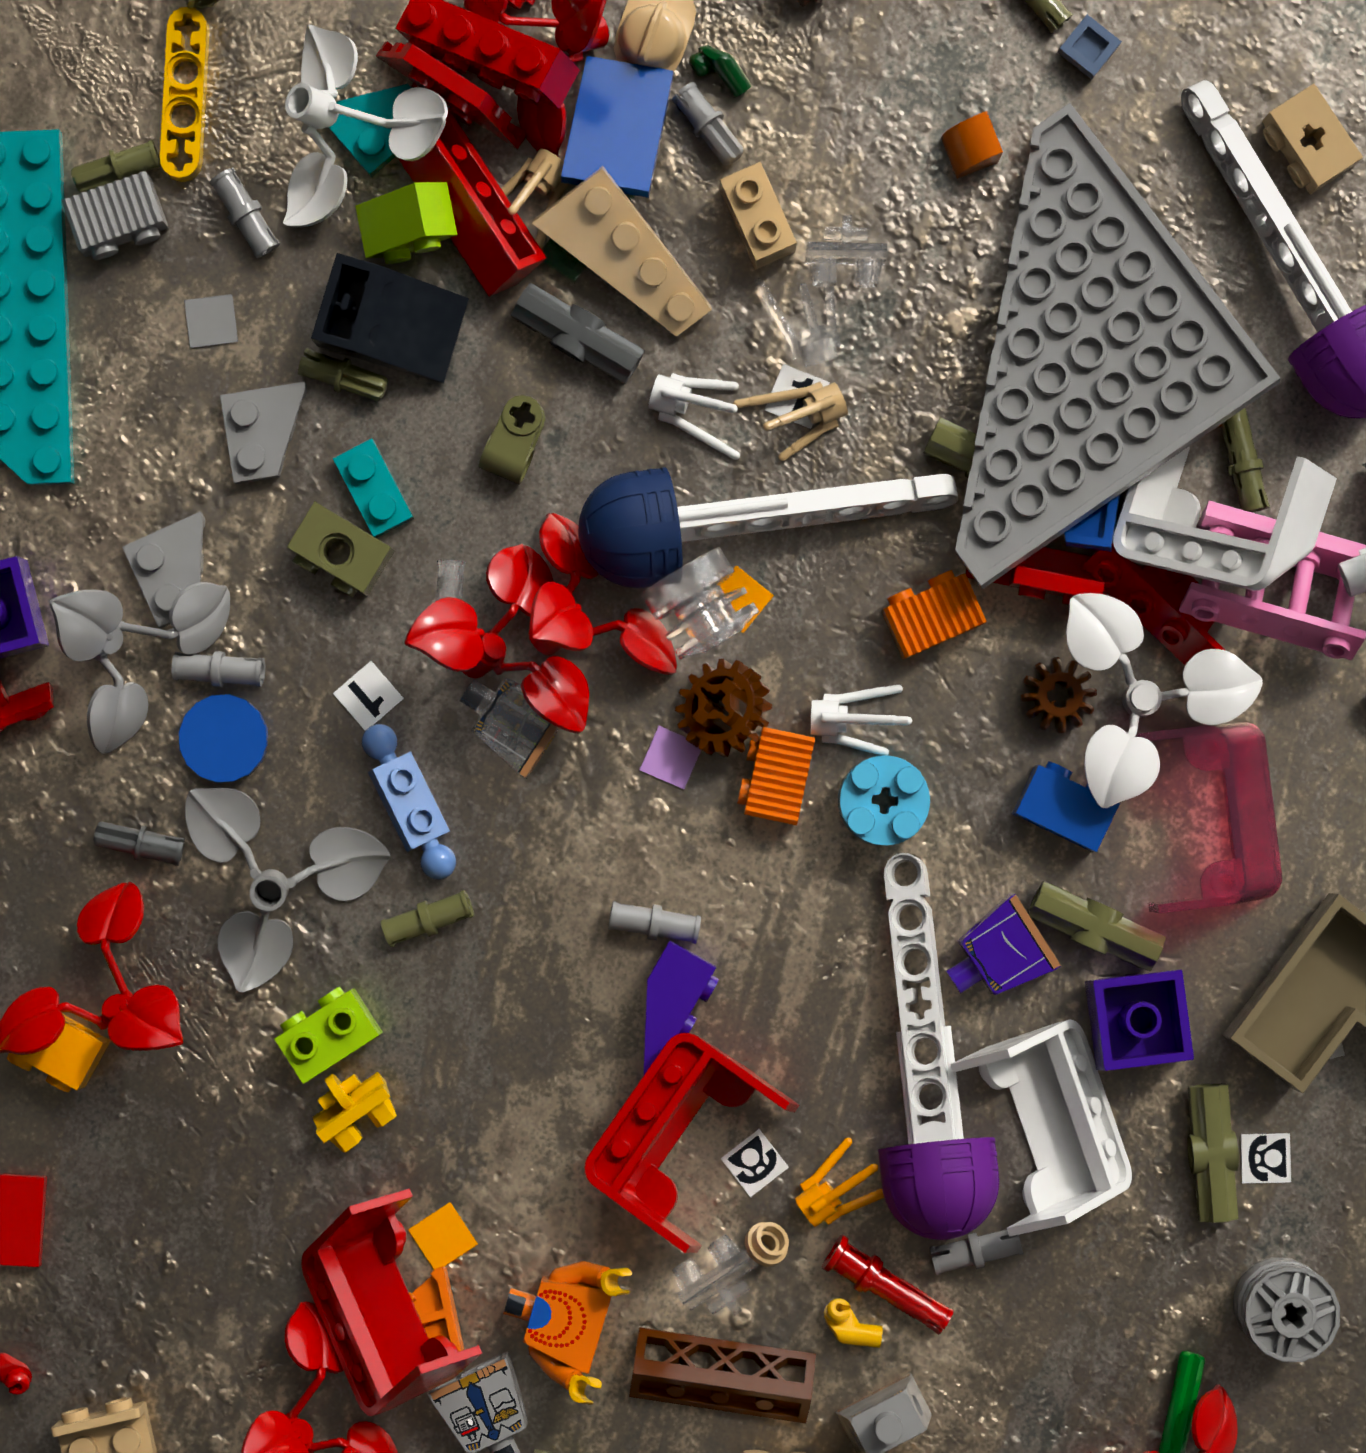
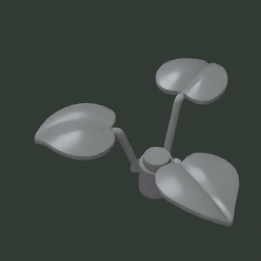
(92, 627)
(257, 946)

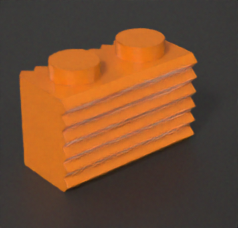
(932, 615)
(777, 775)

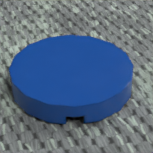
(223, 738)

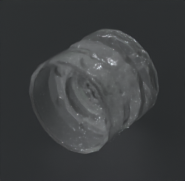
(700, 604)

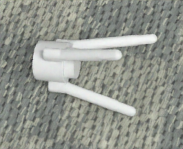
(673, 396)
(830, 718)

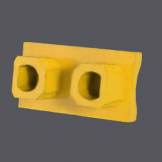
(348, 1103)

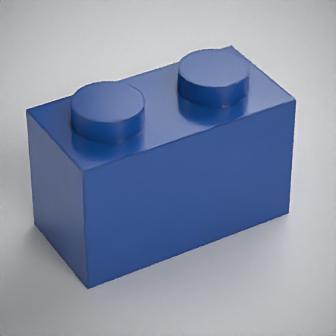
(1063, 807)

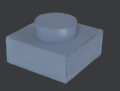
(1089, 46)

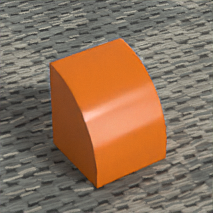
(972, 145)

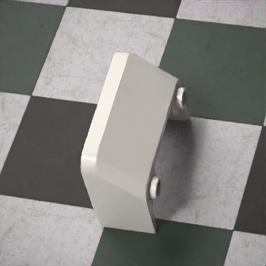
(1162, 520)
(1063, 1119)

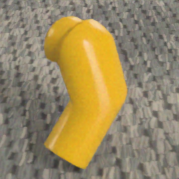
(847, 1327)

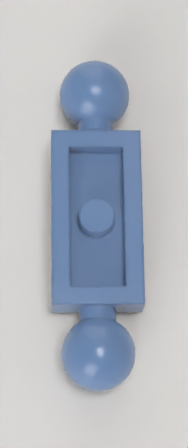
(408, 801)

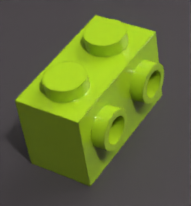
(406, 221)
(328, 1034)

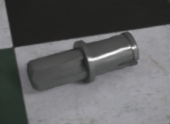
(139, 842)

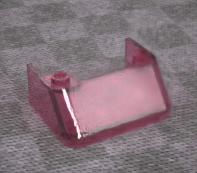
(1255, 862)

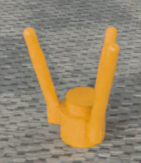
(821, 1201)

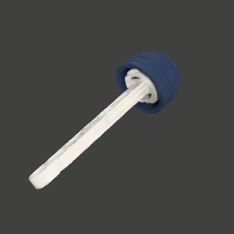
(637, 531)

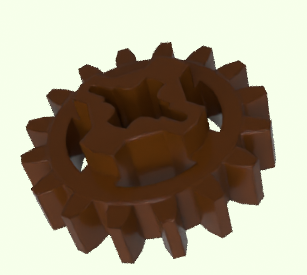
(707, 722)

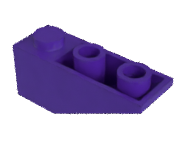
(671, 995)

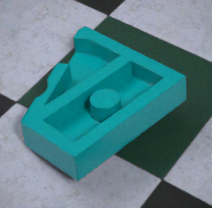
(365, 140)

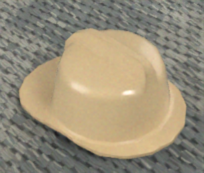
(655, 32)

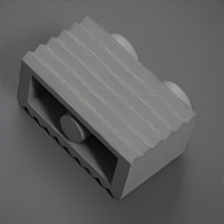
(115, 215)

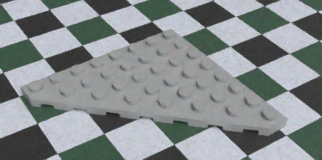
(1099, 355)

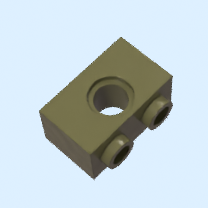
(320, 531)

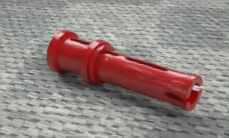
(869, 1274)

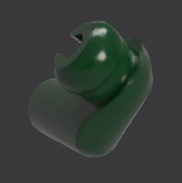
(723, 64)

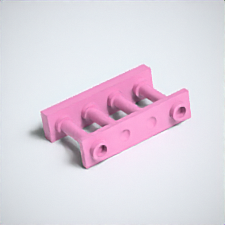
(1291, 624)

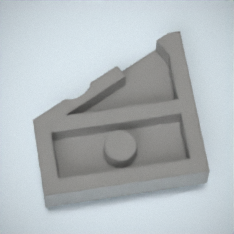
(260, 428)
(168, 563)

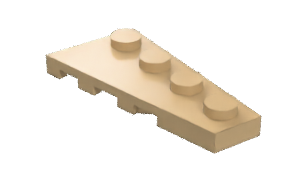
(618, 245)

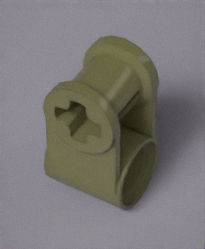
(510, 447)

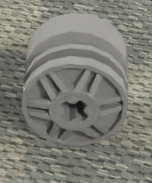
(1261, 1310)

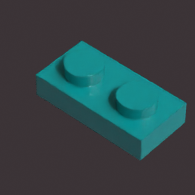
(373, 488)

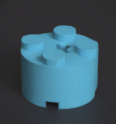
(903, 783)

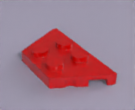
(465, 99)

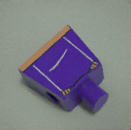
(1003, 950)

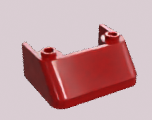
(656, 1116)
(371, 1311)

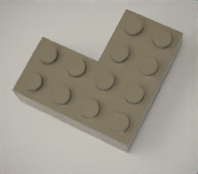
(1308, 997)

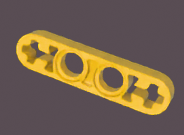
(184, 94)

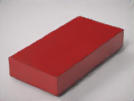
(22, 1219)

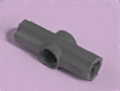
(577, 333)

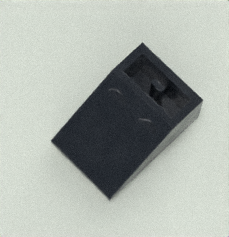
(389, 318)

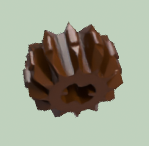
(1068, 706)

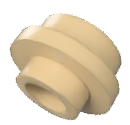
(773, 1236)

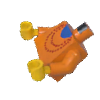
(567, 1321)

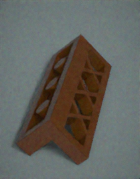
(722, 1389)

